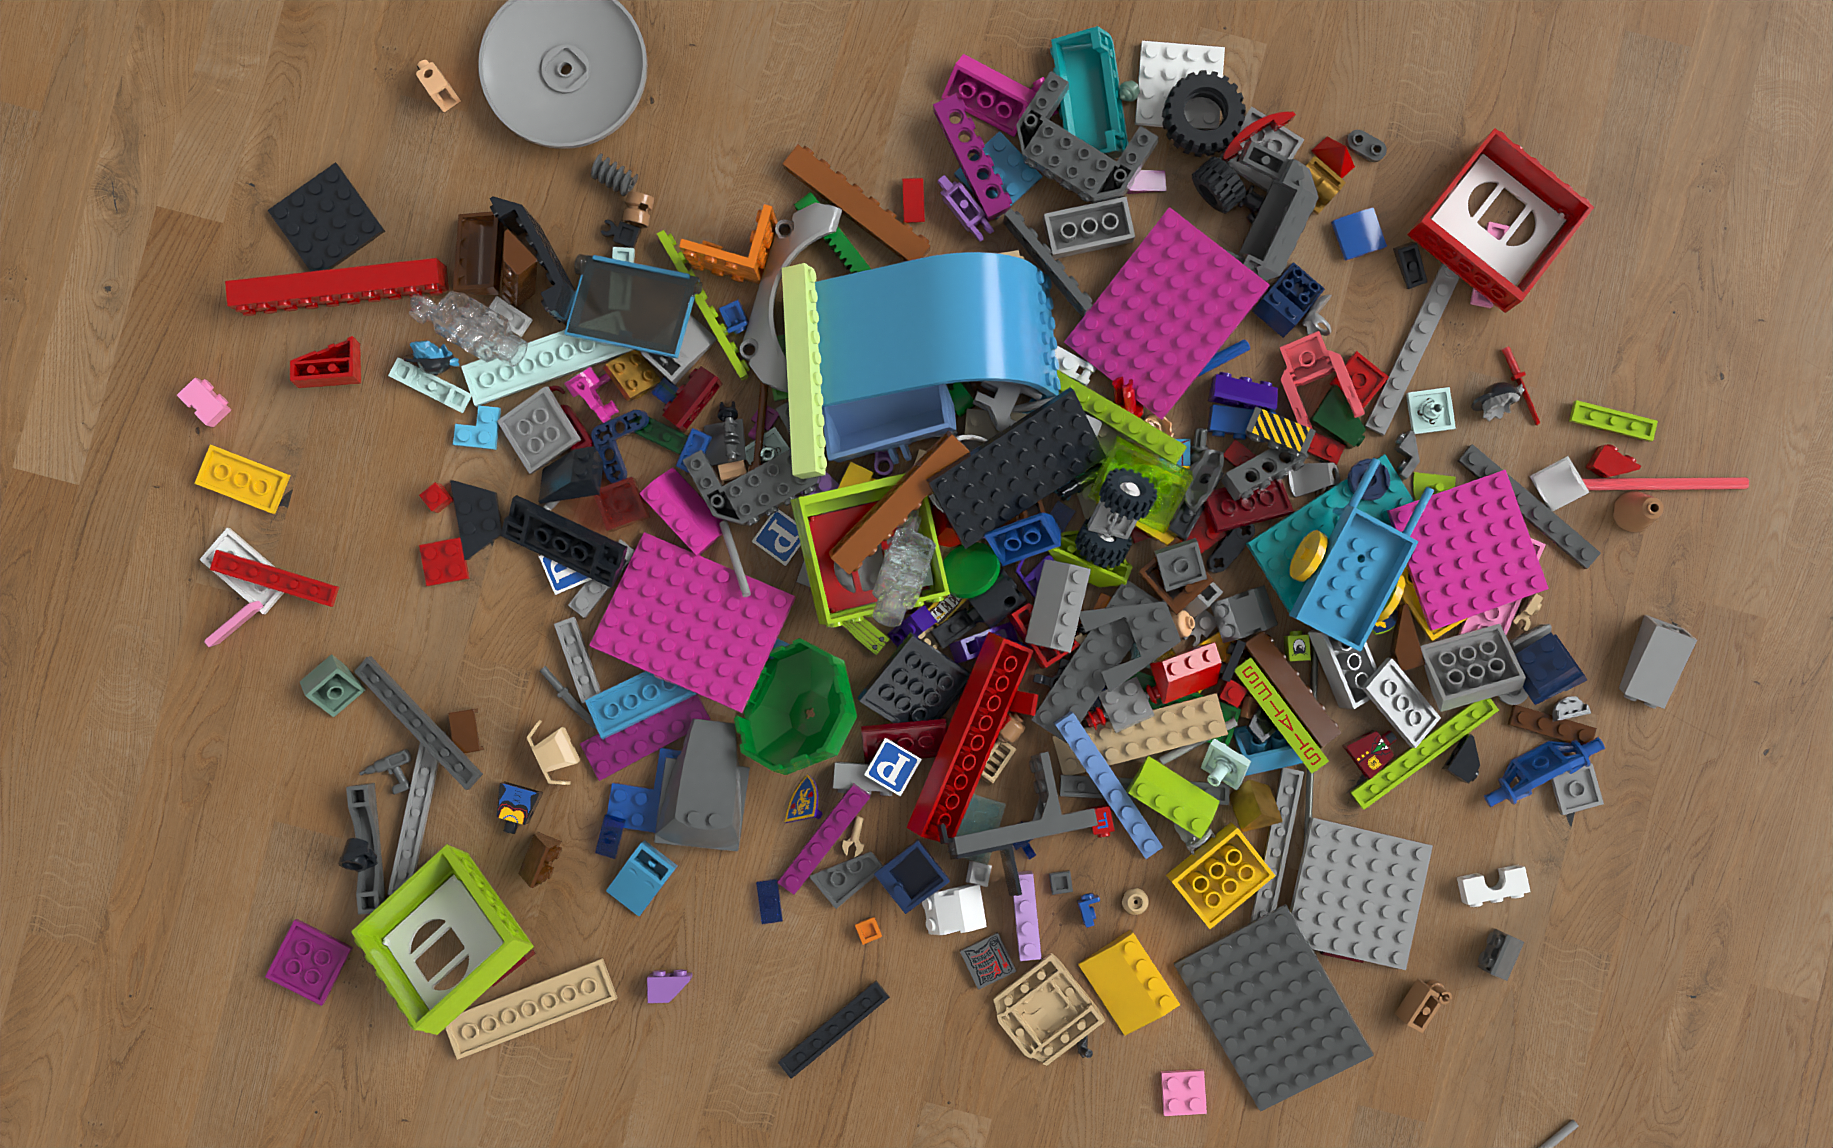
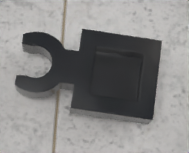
(623, 234)

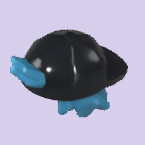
(431, 358)

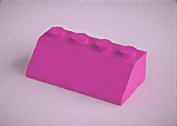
(988, 94)
(683, 511)

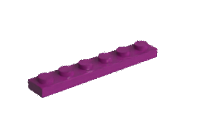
(823, 838)

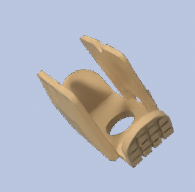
(554, 752)

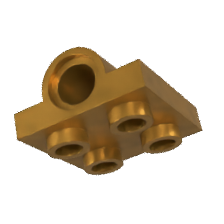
(1325, 181)
(632, 375)

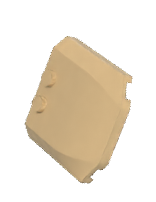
(1046, 1011)

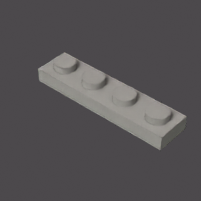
(593, 591)
(577, 658)

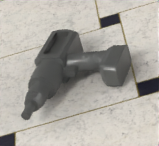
(392, 764)

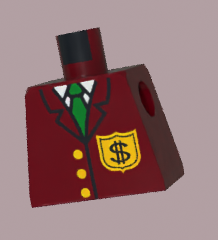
(1370, 751)

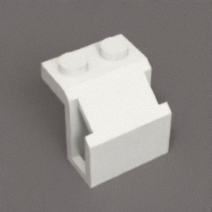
(955, 910)

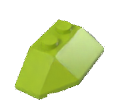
(1098, 575)

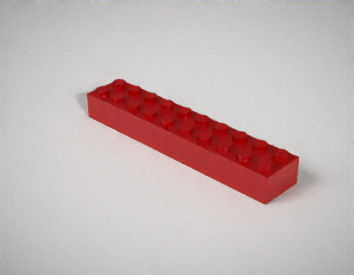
(337, 286)
(970, 737)

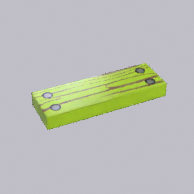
(866, 634)

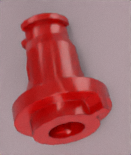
(1125, 397)

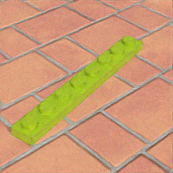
(708, 312)
(1124, 421)
(1427, 750)

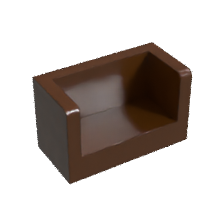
(465, 731)

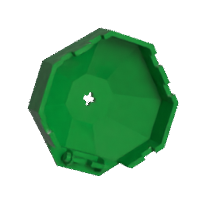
(776, 716)

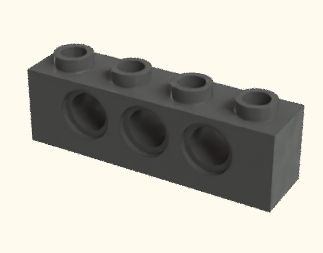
(1241, 488)

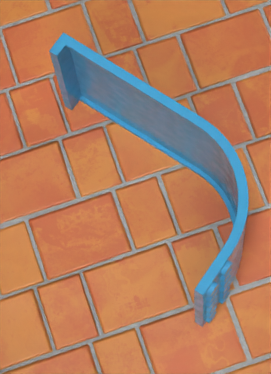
(936, 326)

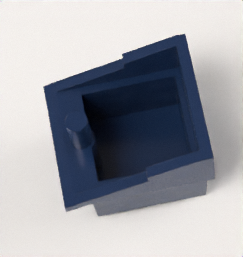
(1548, 669)
(912, 876)

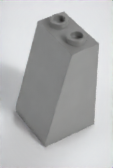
(1656, 662)

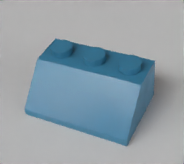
(1269, 755)

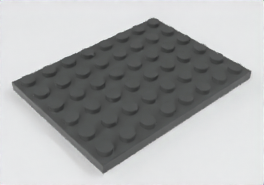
(1273, 1008)

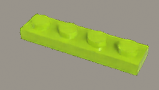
(1613, 421)

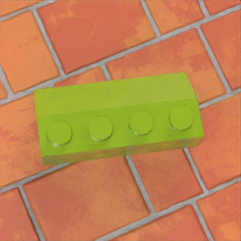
(1173, 797)

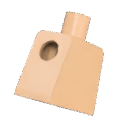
(435, 82)

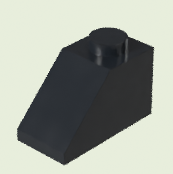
(1464, 760)

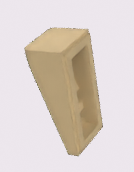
(1007, 747)

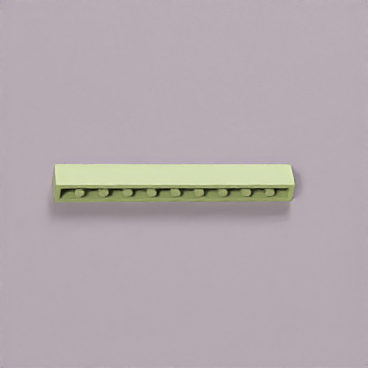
(803, 371)

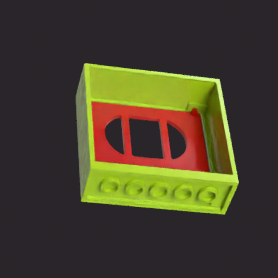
(824, 531)

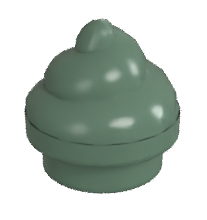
(1129, 91)

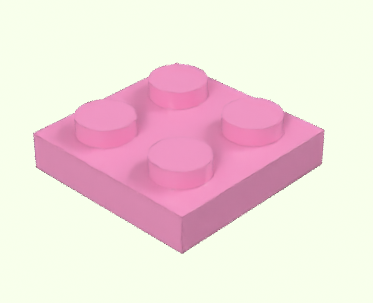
(1183, 1092)

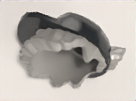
(1497, 399)

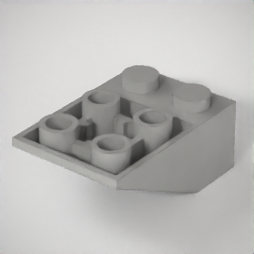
(694, 345)

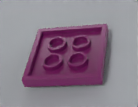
(309, 962)

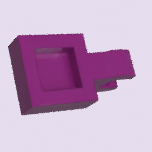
(771, 418)

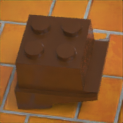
(1177, 598)

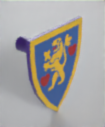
(804, 802)

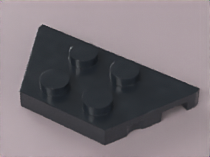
(477, 517)

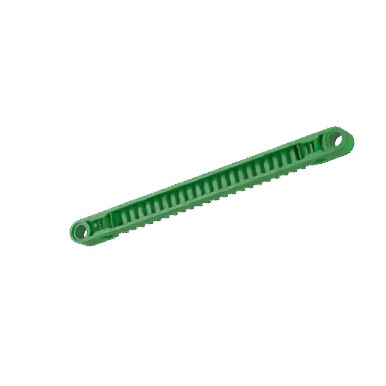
(854, 261)

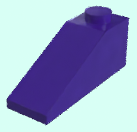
(971, 646)

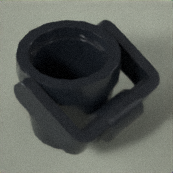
(356, 854)

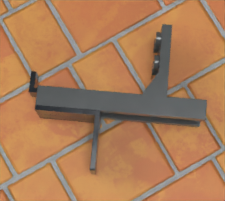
(1045, 822)

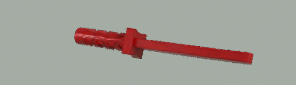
(1518, 377)

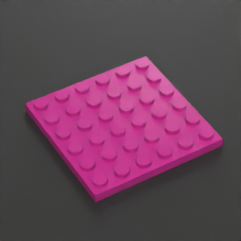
(1470, 551)

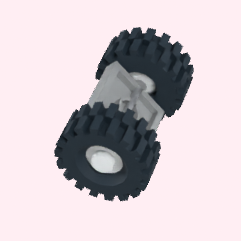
(1122, 503)

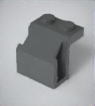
(1244, 614)

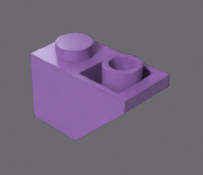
(665, 986)

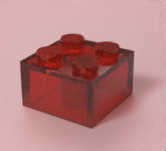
(621, 504)

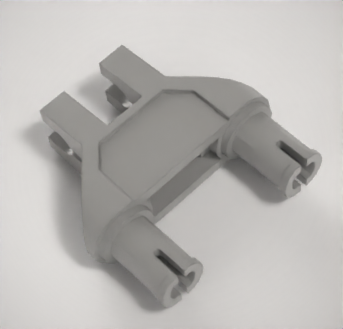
(1003, 401)

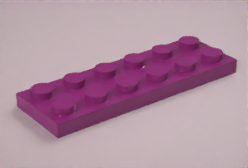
(642, 738)

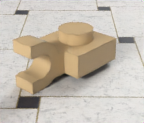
(1528, 608)

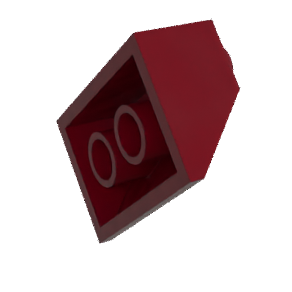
(692, 398)

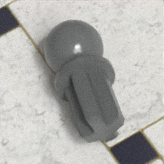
(1199, 444)

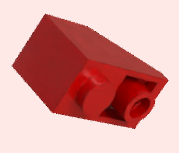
(1609, 462)

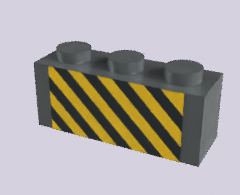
(1279, 432)

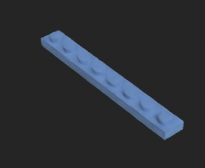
(1108, 784)

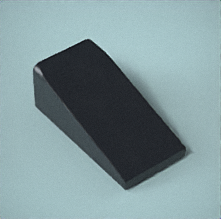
(1410, 264)

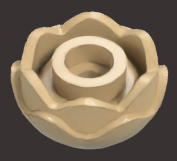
(1128, 901)

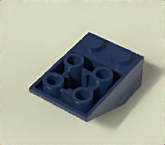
(1288, 300)

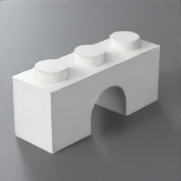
(1511, 882)

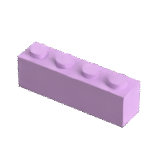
(1026, 919)

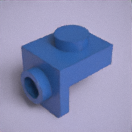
(734, 316)

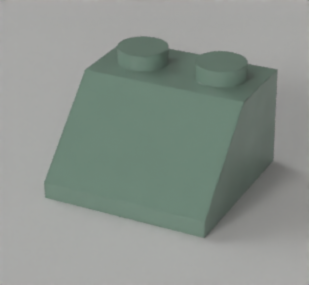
(331, 686)

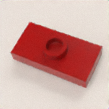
(1238, 454)

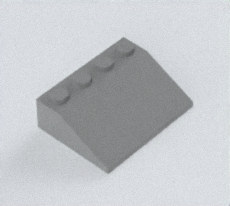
(1471, 667)

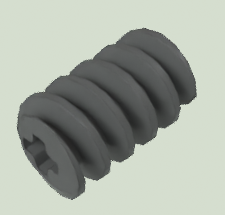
(613, 177)

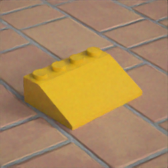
(1220, 875)
(1128, 983)

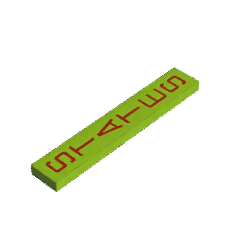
(1281, 715)

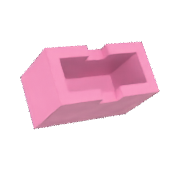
(209, 406)

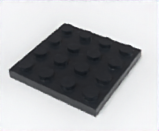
(326, 220)
(915, 683)

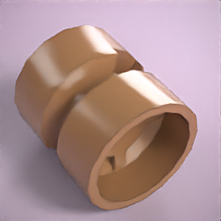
(638, 208)

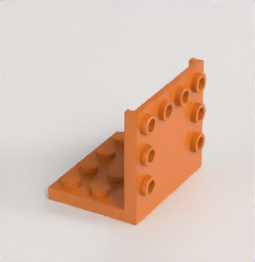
(731, 264)

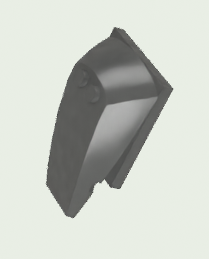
(703, 790)

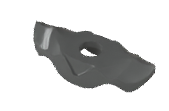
(1210, 465)

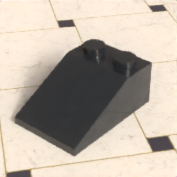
(572, 476)

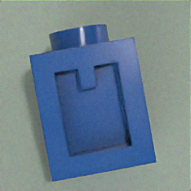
(1087, 912)

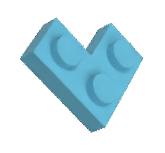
(482, 435)

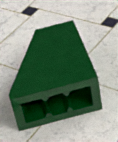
(1337, 419)

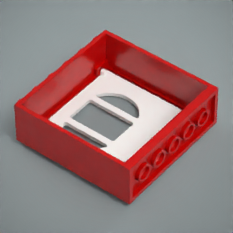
(1474, 252)

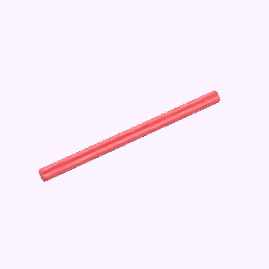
(1666, 483)

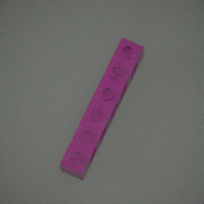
(953, 107)

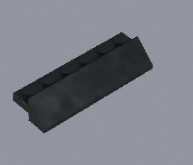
(564, 541)

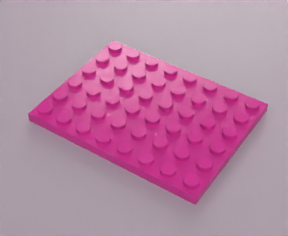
(1167, 312)
(692, 623)

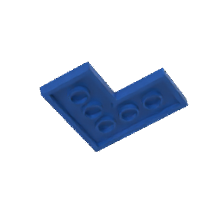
(637, 803)

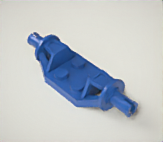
(1541, 766)

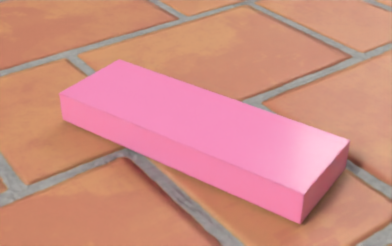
(233, 623)

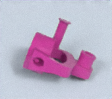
(585, 385)

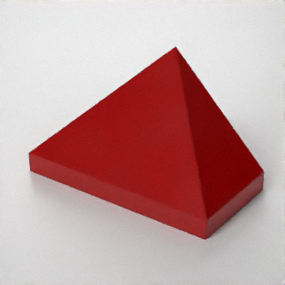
(1334, 156)

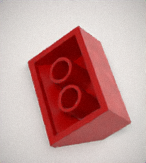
(1187, 672)

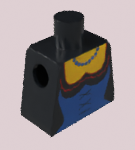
(516, 805)

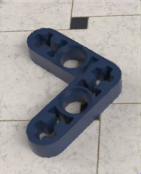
(610, 443)

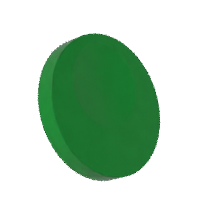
(971, 570)

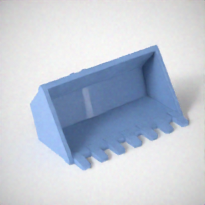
(887, 423)

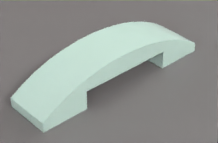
(430, 385)

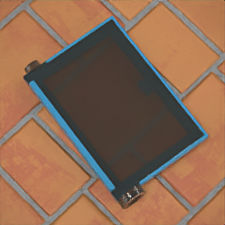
(631, 305)

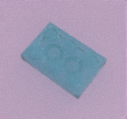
(981, 816)

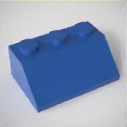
(1024, 538)

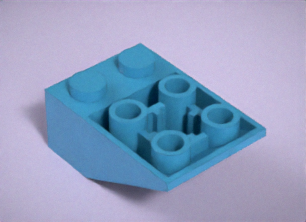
(641, 878)

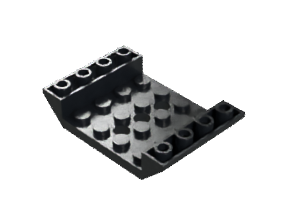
(560, 297)

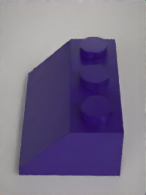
(1242, 392)

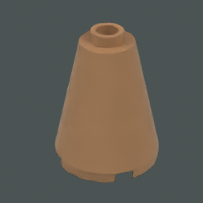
(1636, 511)

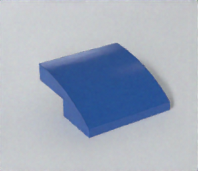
(1359, 234)

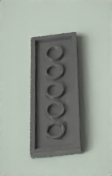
(1041, 255)

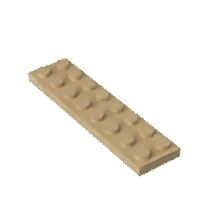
(1168, 729)
(531, 1008)

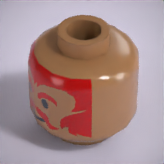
(1012, 727)

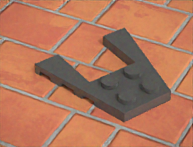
(1150, 627)

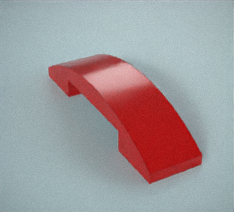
(1275, 120)

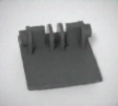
(726, 442)

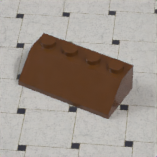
(518, 271)

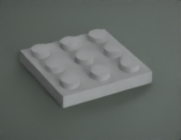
(1281, 141)
(538, 430)

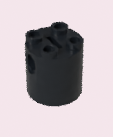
(996, 602)

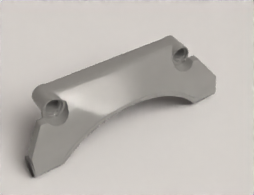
(806, 227)

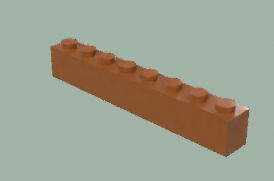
(855, 205)
(895, 505)

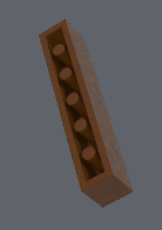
(1291, 688)

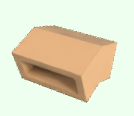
(731, 471)

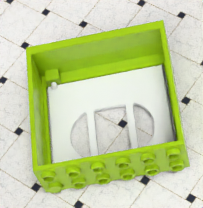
(448, 890)

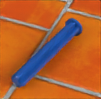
(1226, 355)

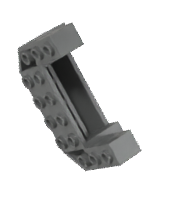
(1072, 160)
(1281, 213)
(755, 492)

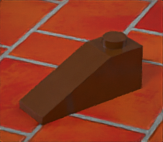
(1405, 645)

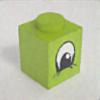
(1297, 646)

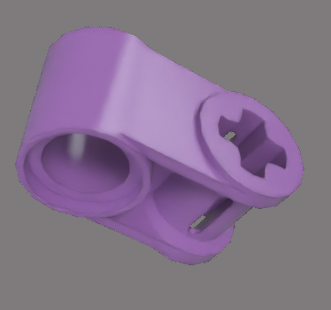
(883, 457)

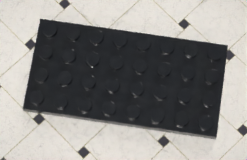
(1017, 468)

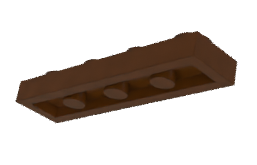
(1544, 724)

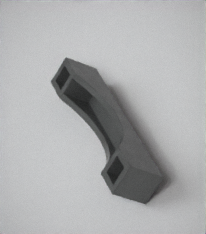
(364, 815)

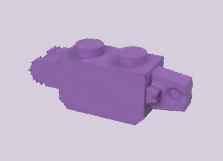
(964, 207)

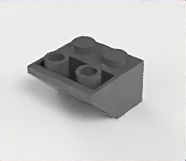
(1500, 954)

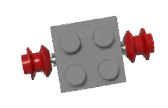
(1124, 706)

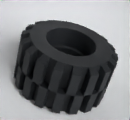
(1219, 184)

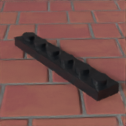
(833, 1029)

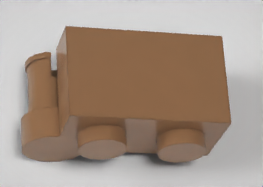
(1420, 1004)

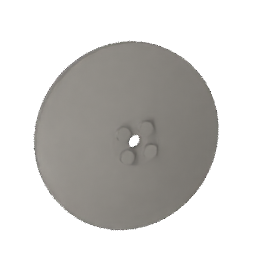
(524, 62)

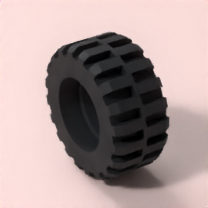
(1213, 88)

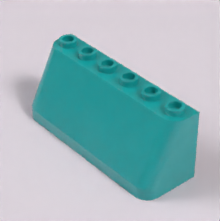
(1092, 102)

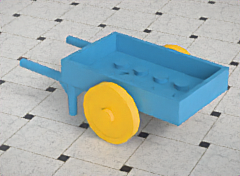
(1349, 594)

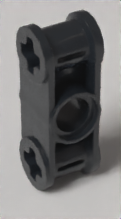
(1229, 548)

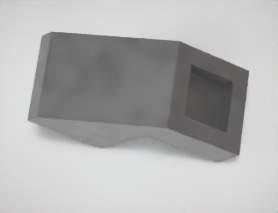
(1407, 447)

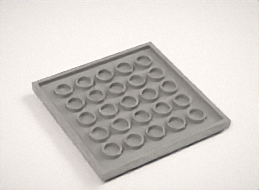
(1359, 892)

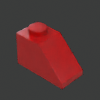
(1024, 703)

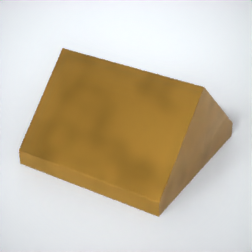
(1254, 806)

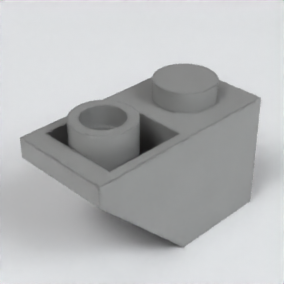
(1203, 600)

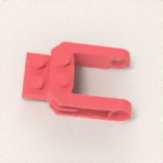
(1307, 362)

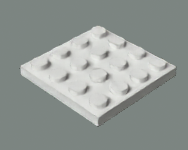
(1160, 70)

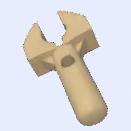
(854, 837)

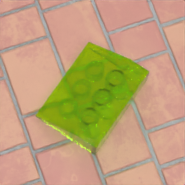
(1169, 479)

